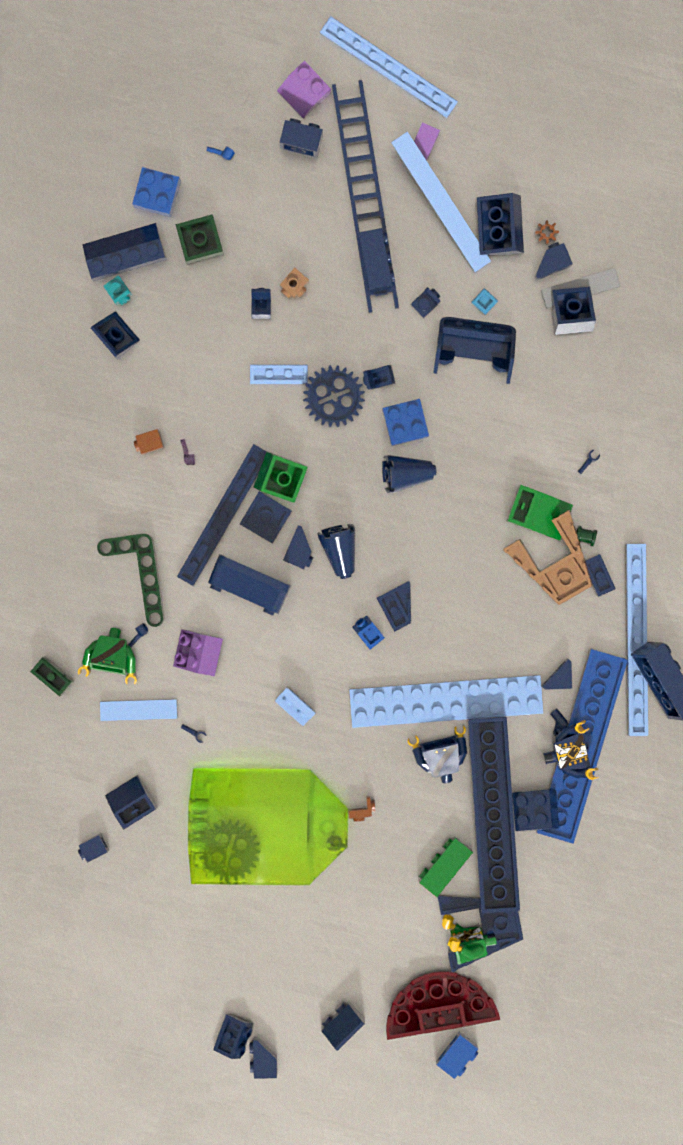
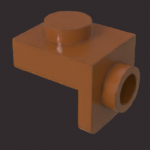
(360, 813)

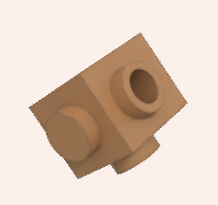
(294, 284)

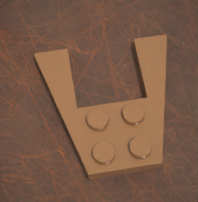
(563, 578)

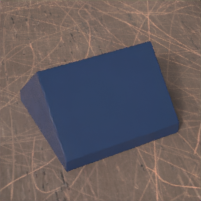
(115, 334)

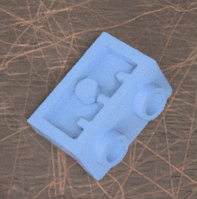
(295, 706)

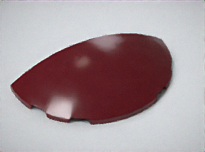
(439, 1004)

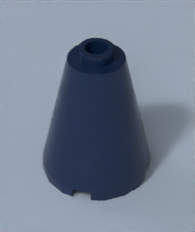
(406, 472)
(339, 549)

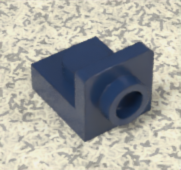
(426, 302)

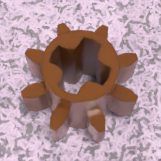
(543, 236)

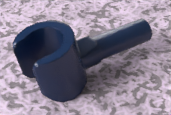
(589, 460)
(141, 630)
(193, 732)

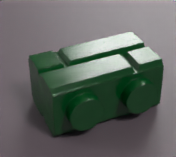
(52, 676)

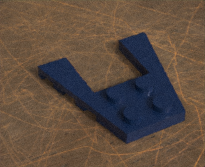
(503, 924)

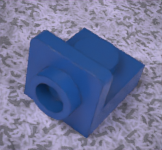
(368, 632)

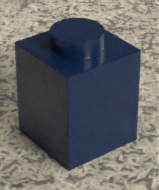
(93, 848)

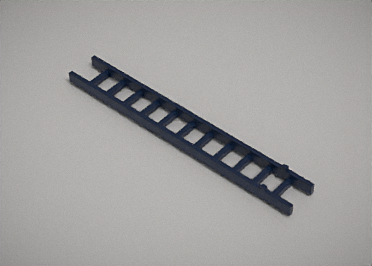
(361, 178)

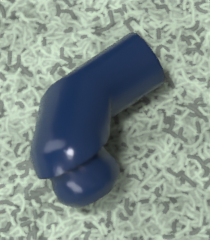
(560, 720)

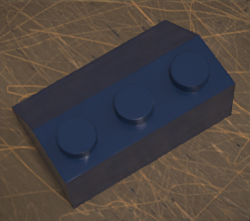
(500, 224)

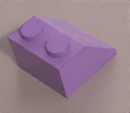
(304, 89)

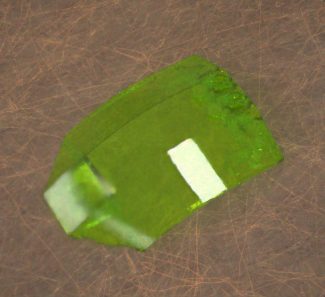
(262, 827)

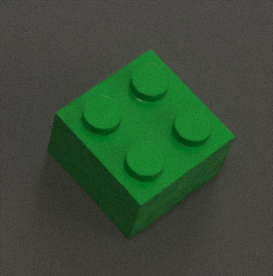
(280, 477)

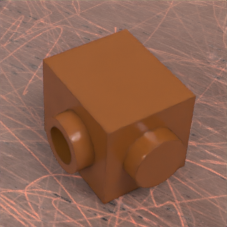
(148, 442)

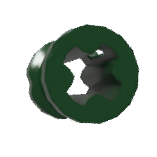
(586, 536)

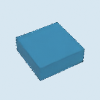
(484, 301)

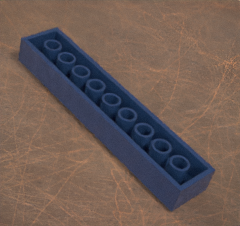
(493, 815)

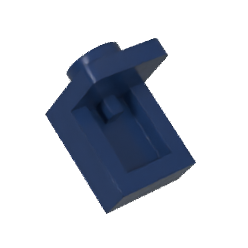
(261, 303)
(378, 377)

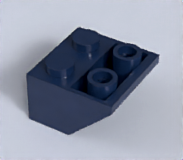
(130, 802)

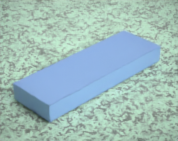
(278, 374)

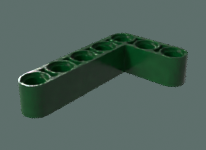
(143, 570)

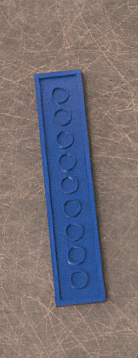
(595, 705)

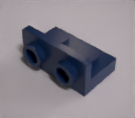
(233, 1037)

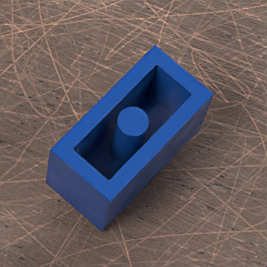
(457, 1055)

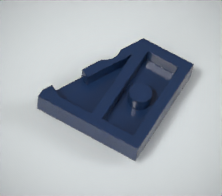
(397, 606)

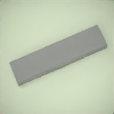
(597, 282)

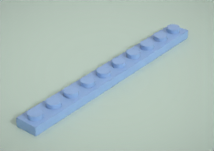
(636, 637)

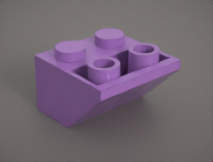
(197, 652)

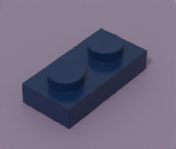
(599, 575)

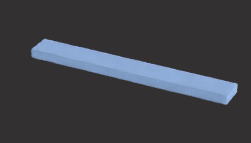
(388, 67)
(440, 201)

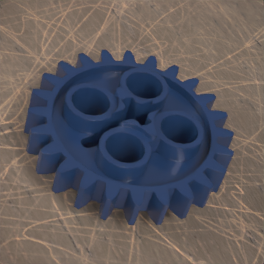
(327, 380)

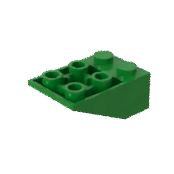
(536, 511)

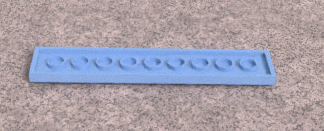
(446, 701)

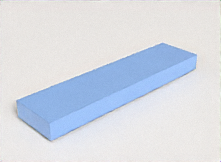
(138, 710)

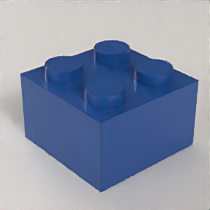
(156, 192)
(405, 422)

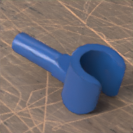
(227, 153)

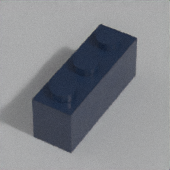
(376, 259)

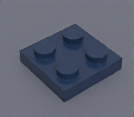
(265, 517)

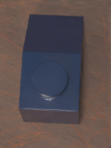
(553, 261)
(299, 550)

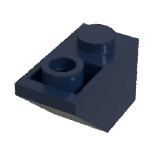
(264, 1060)

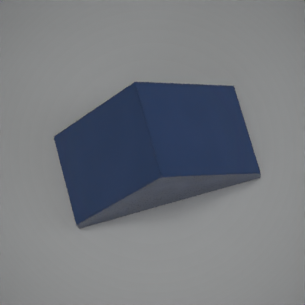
(560, 678)

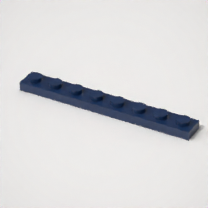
(222, 516)

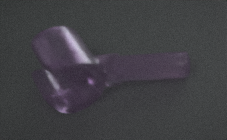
(188, 458)

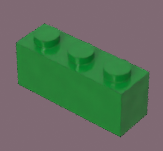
(445, 866)

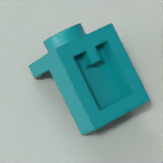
(118, 291)

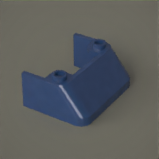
(476, 341)
(249, 584)

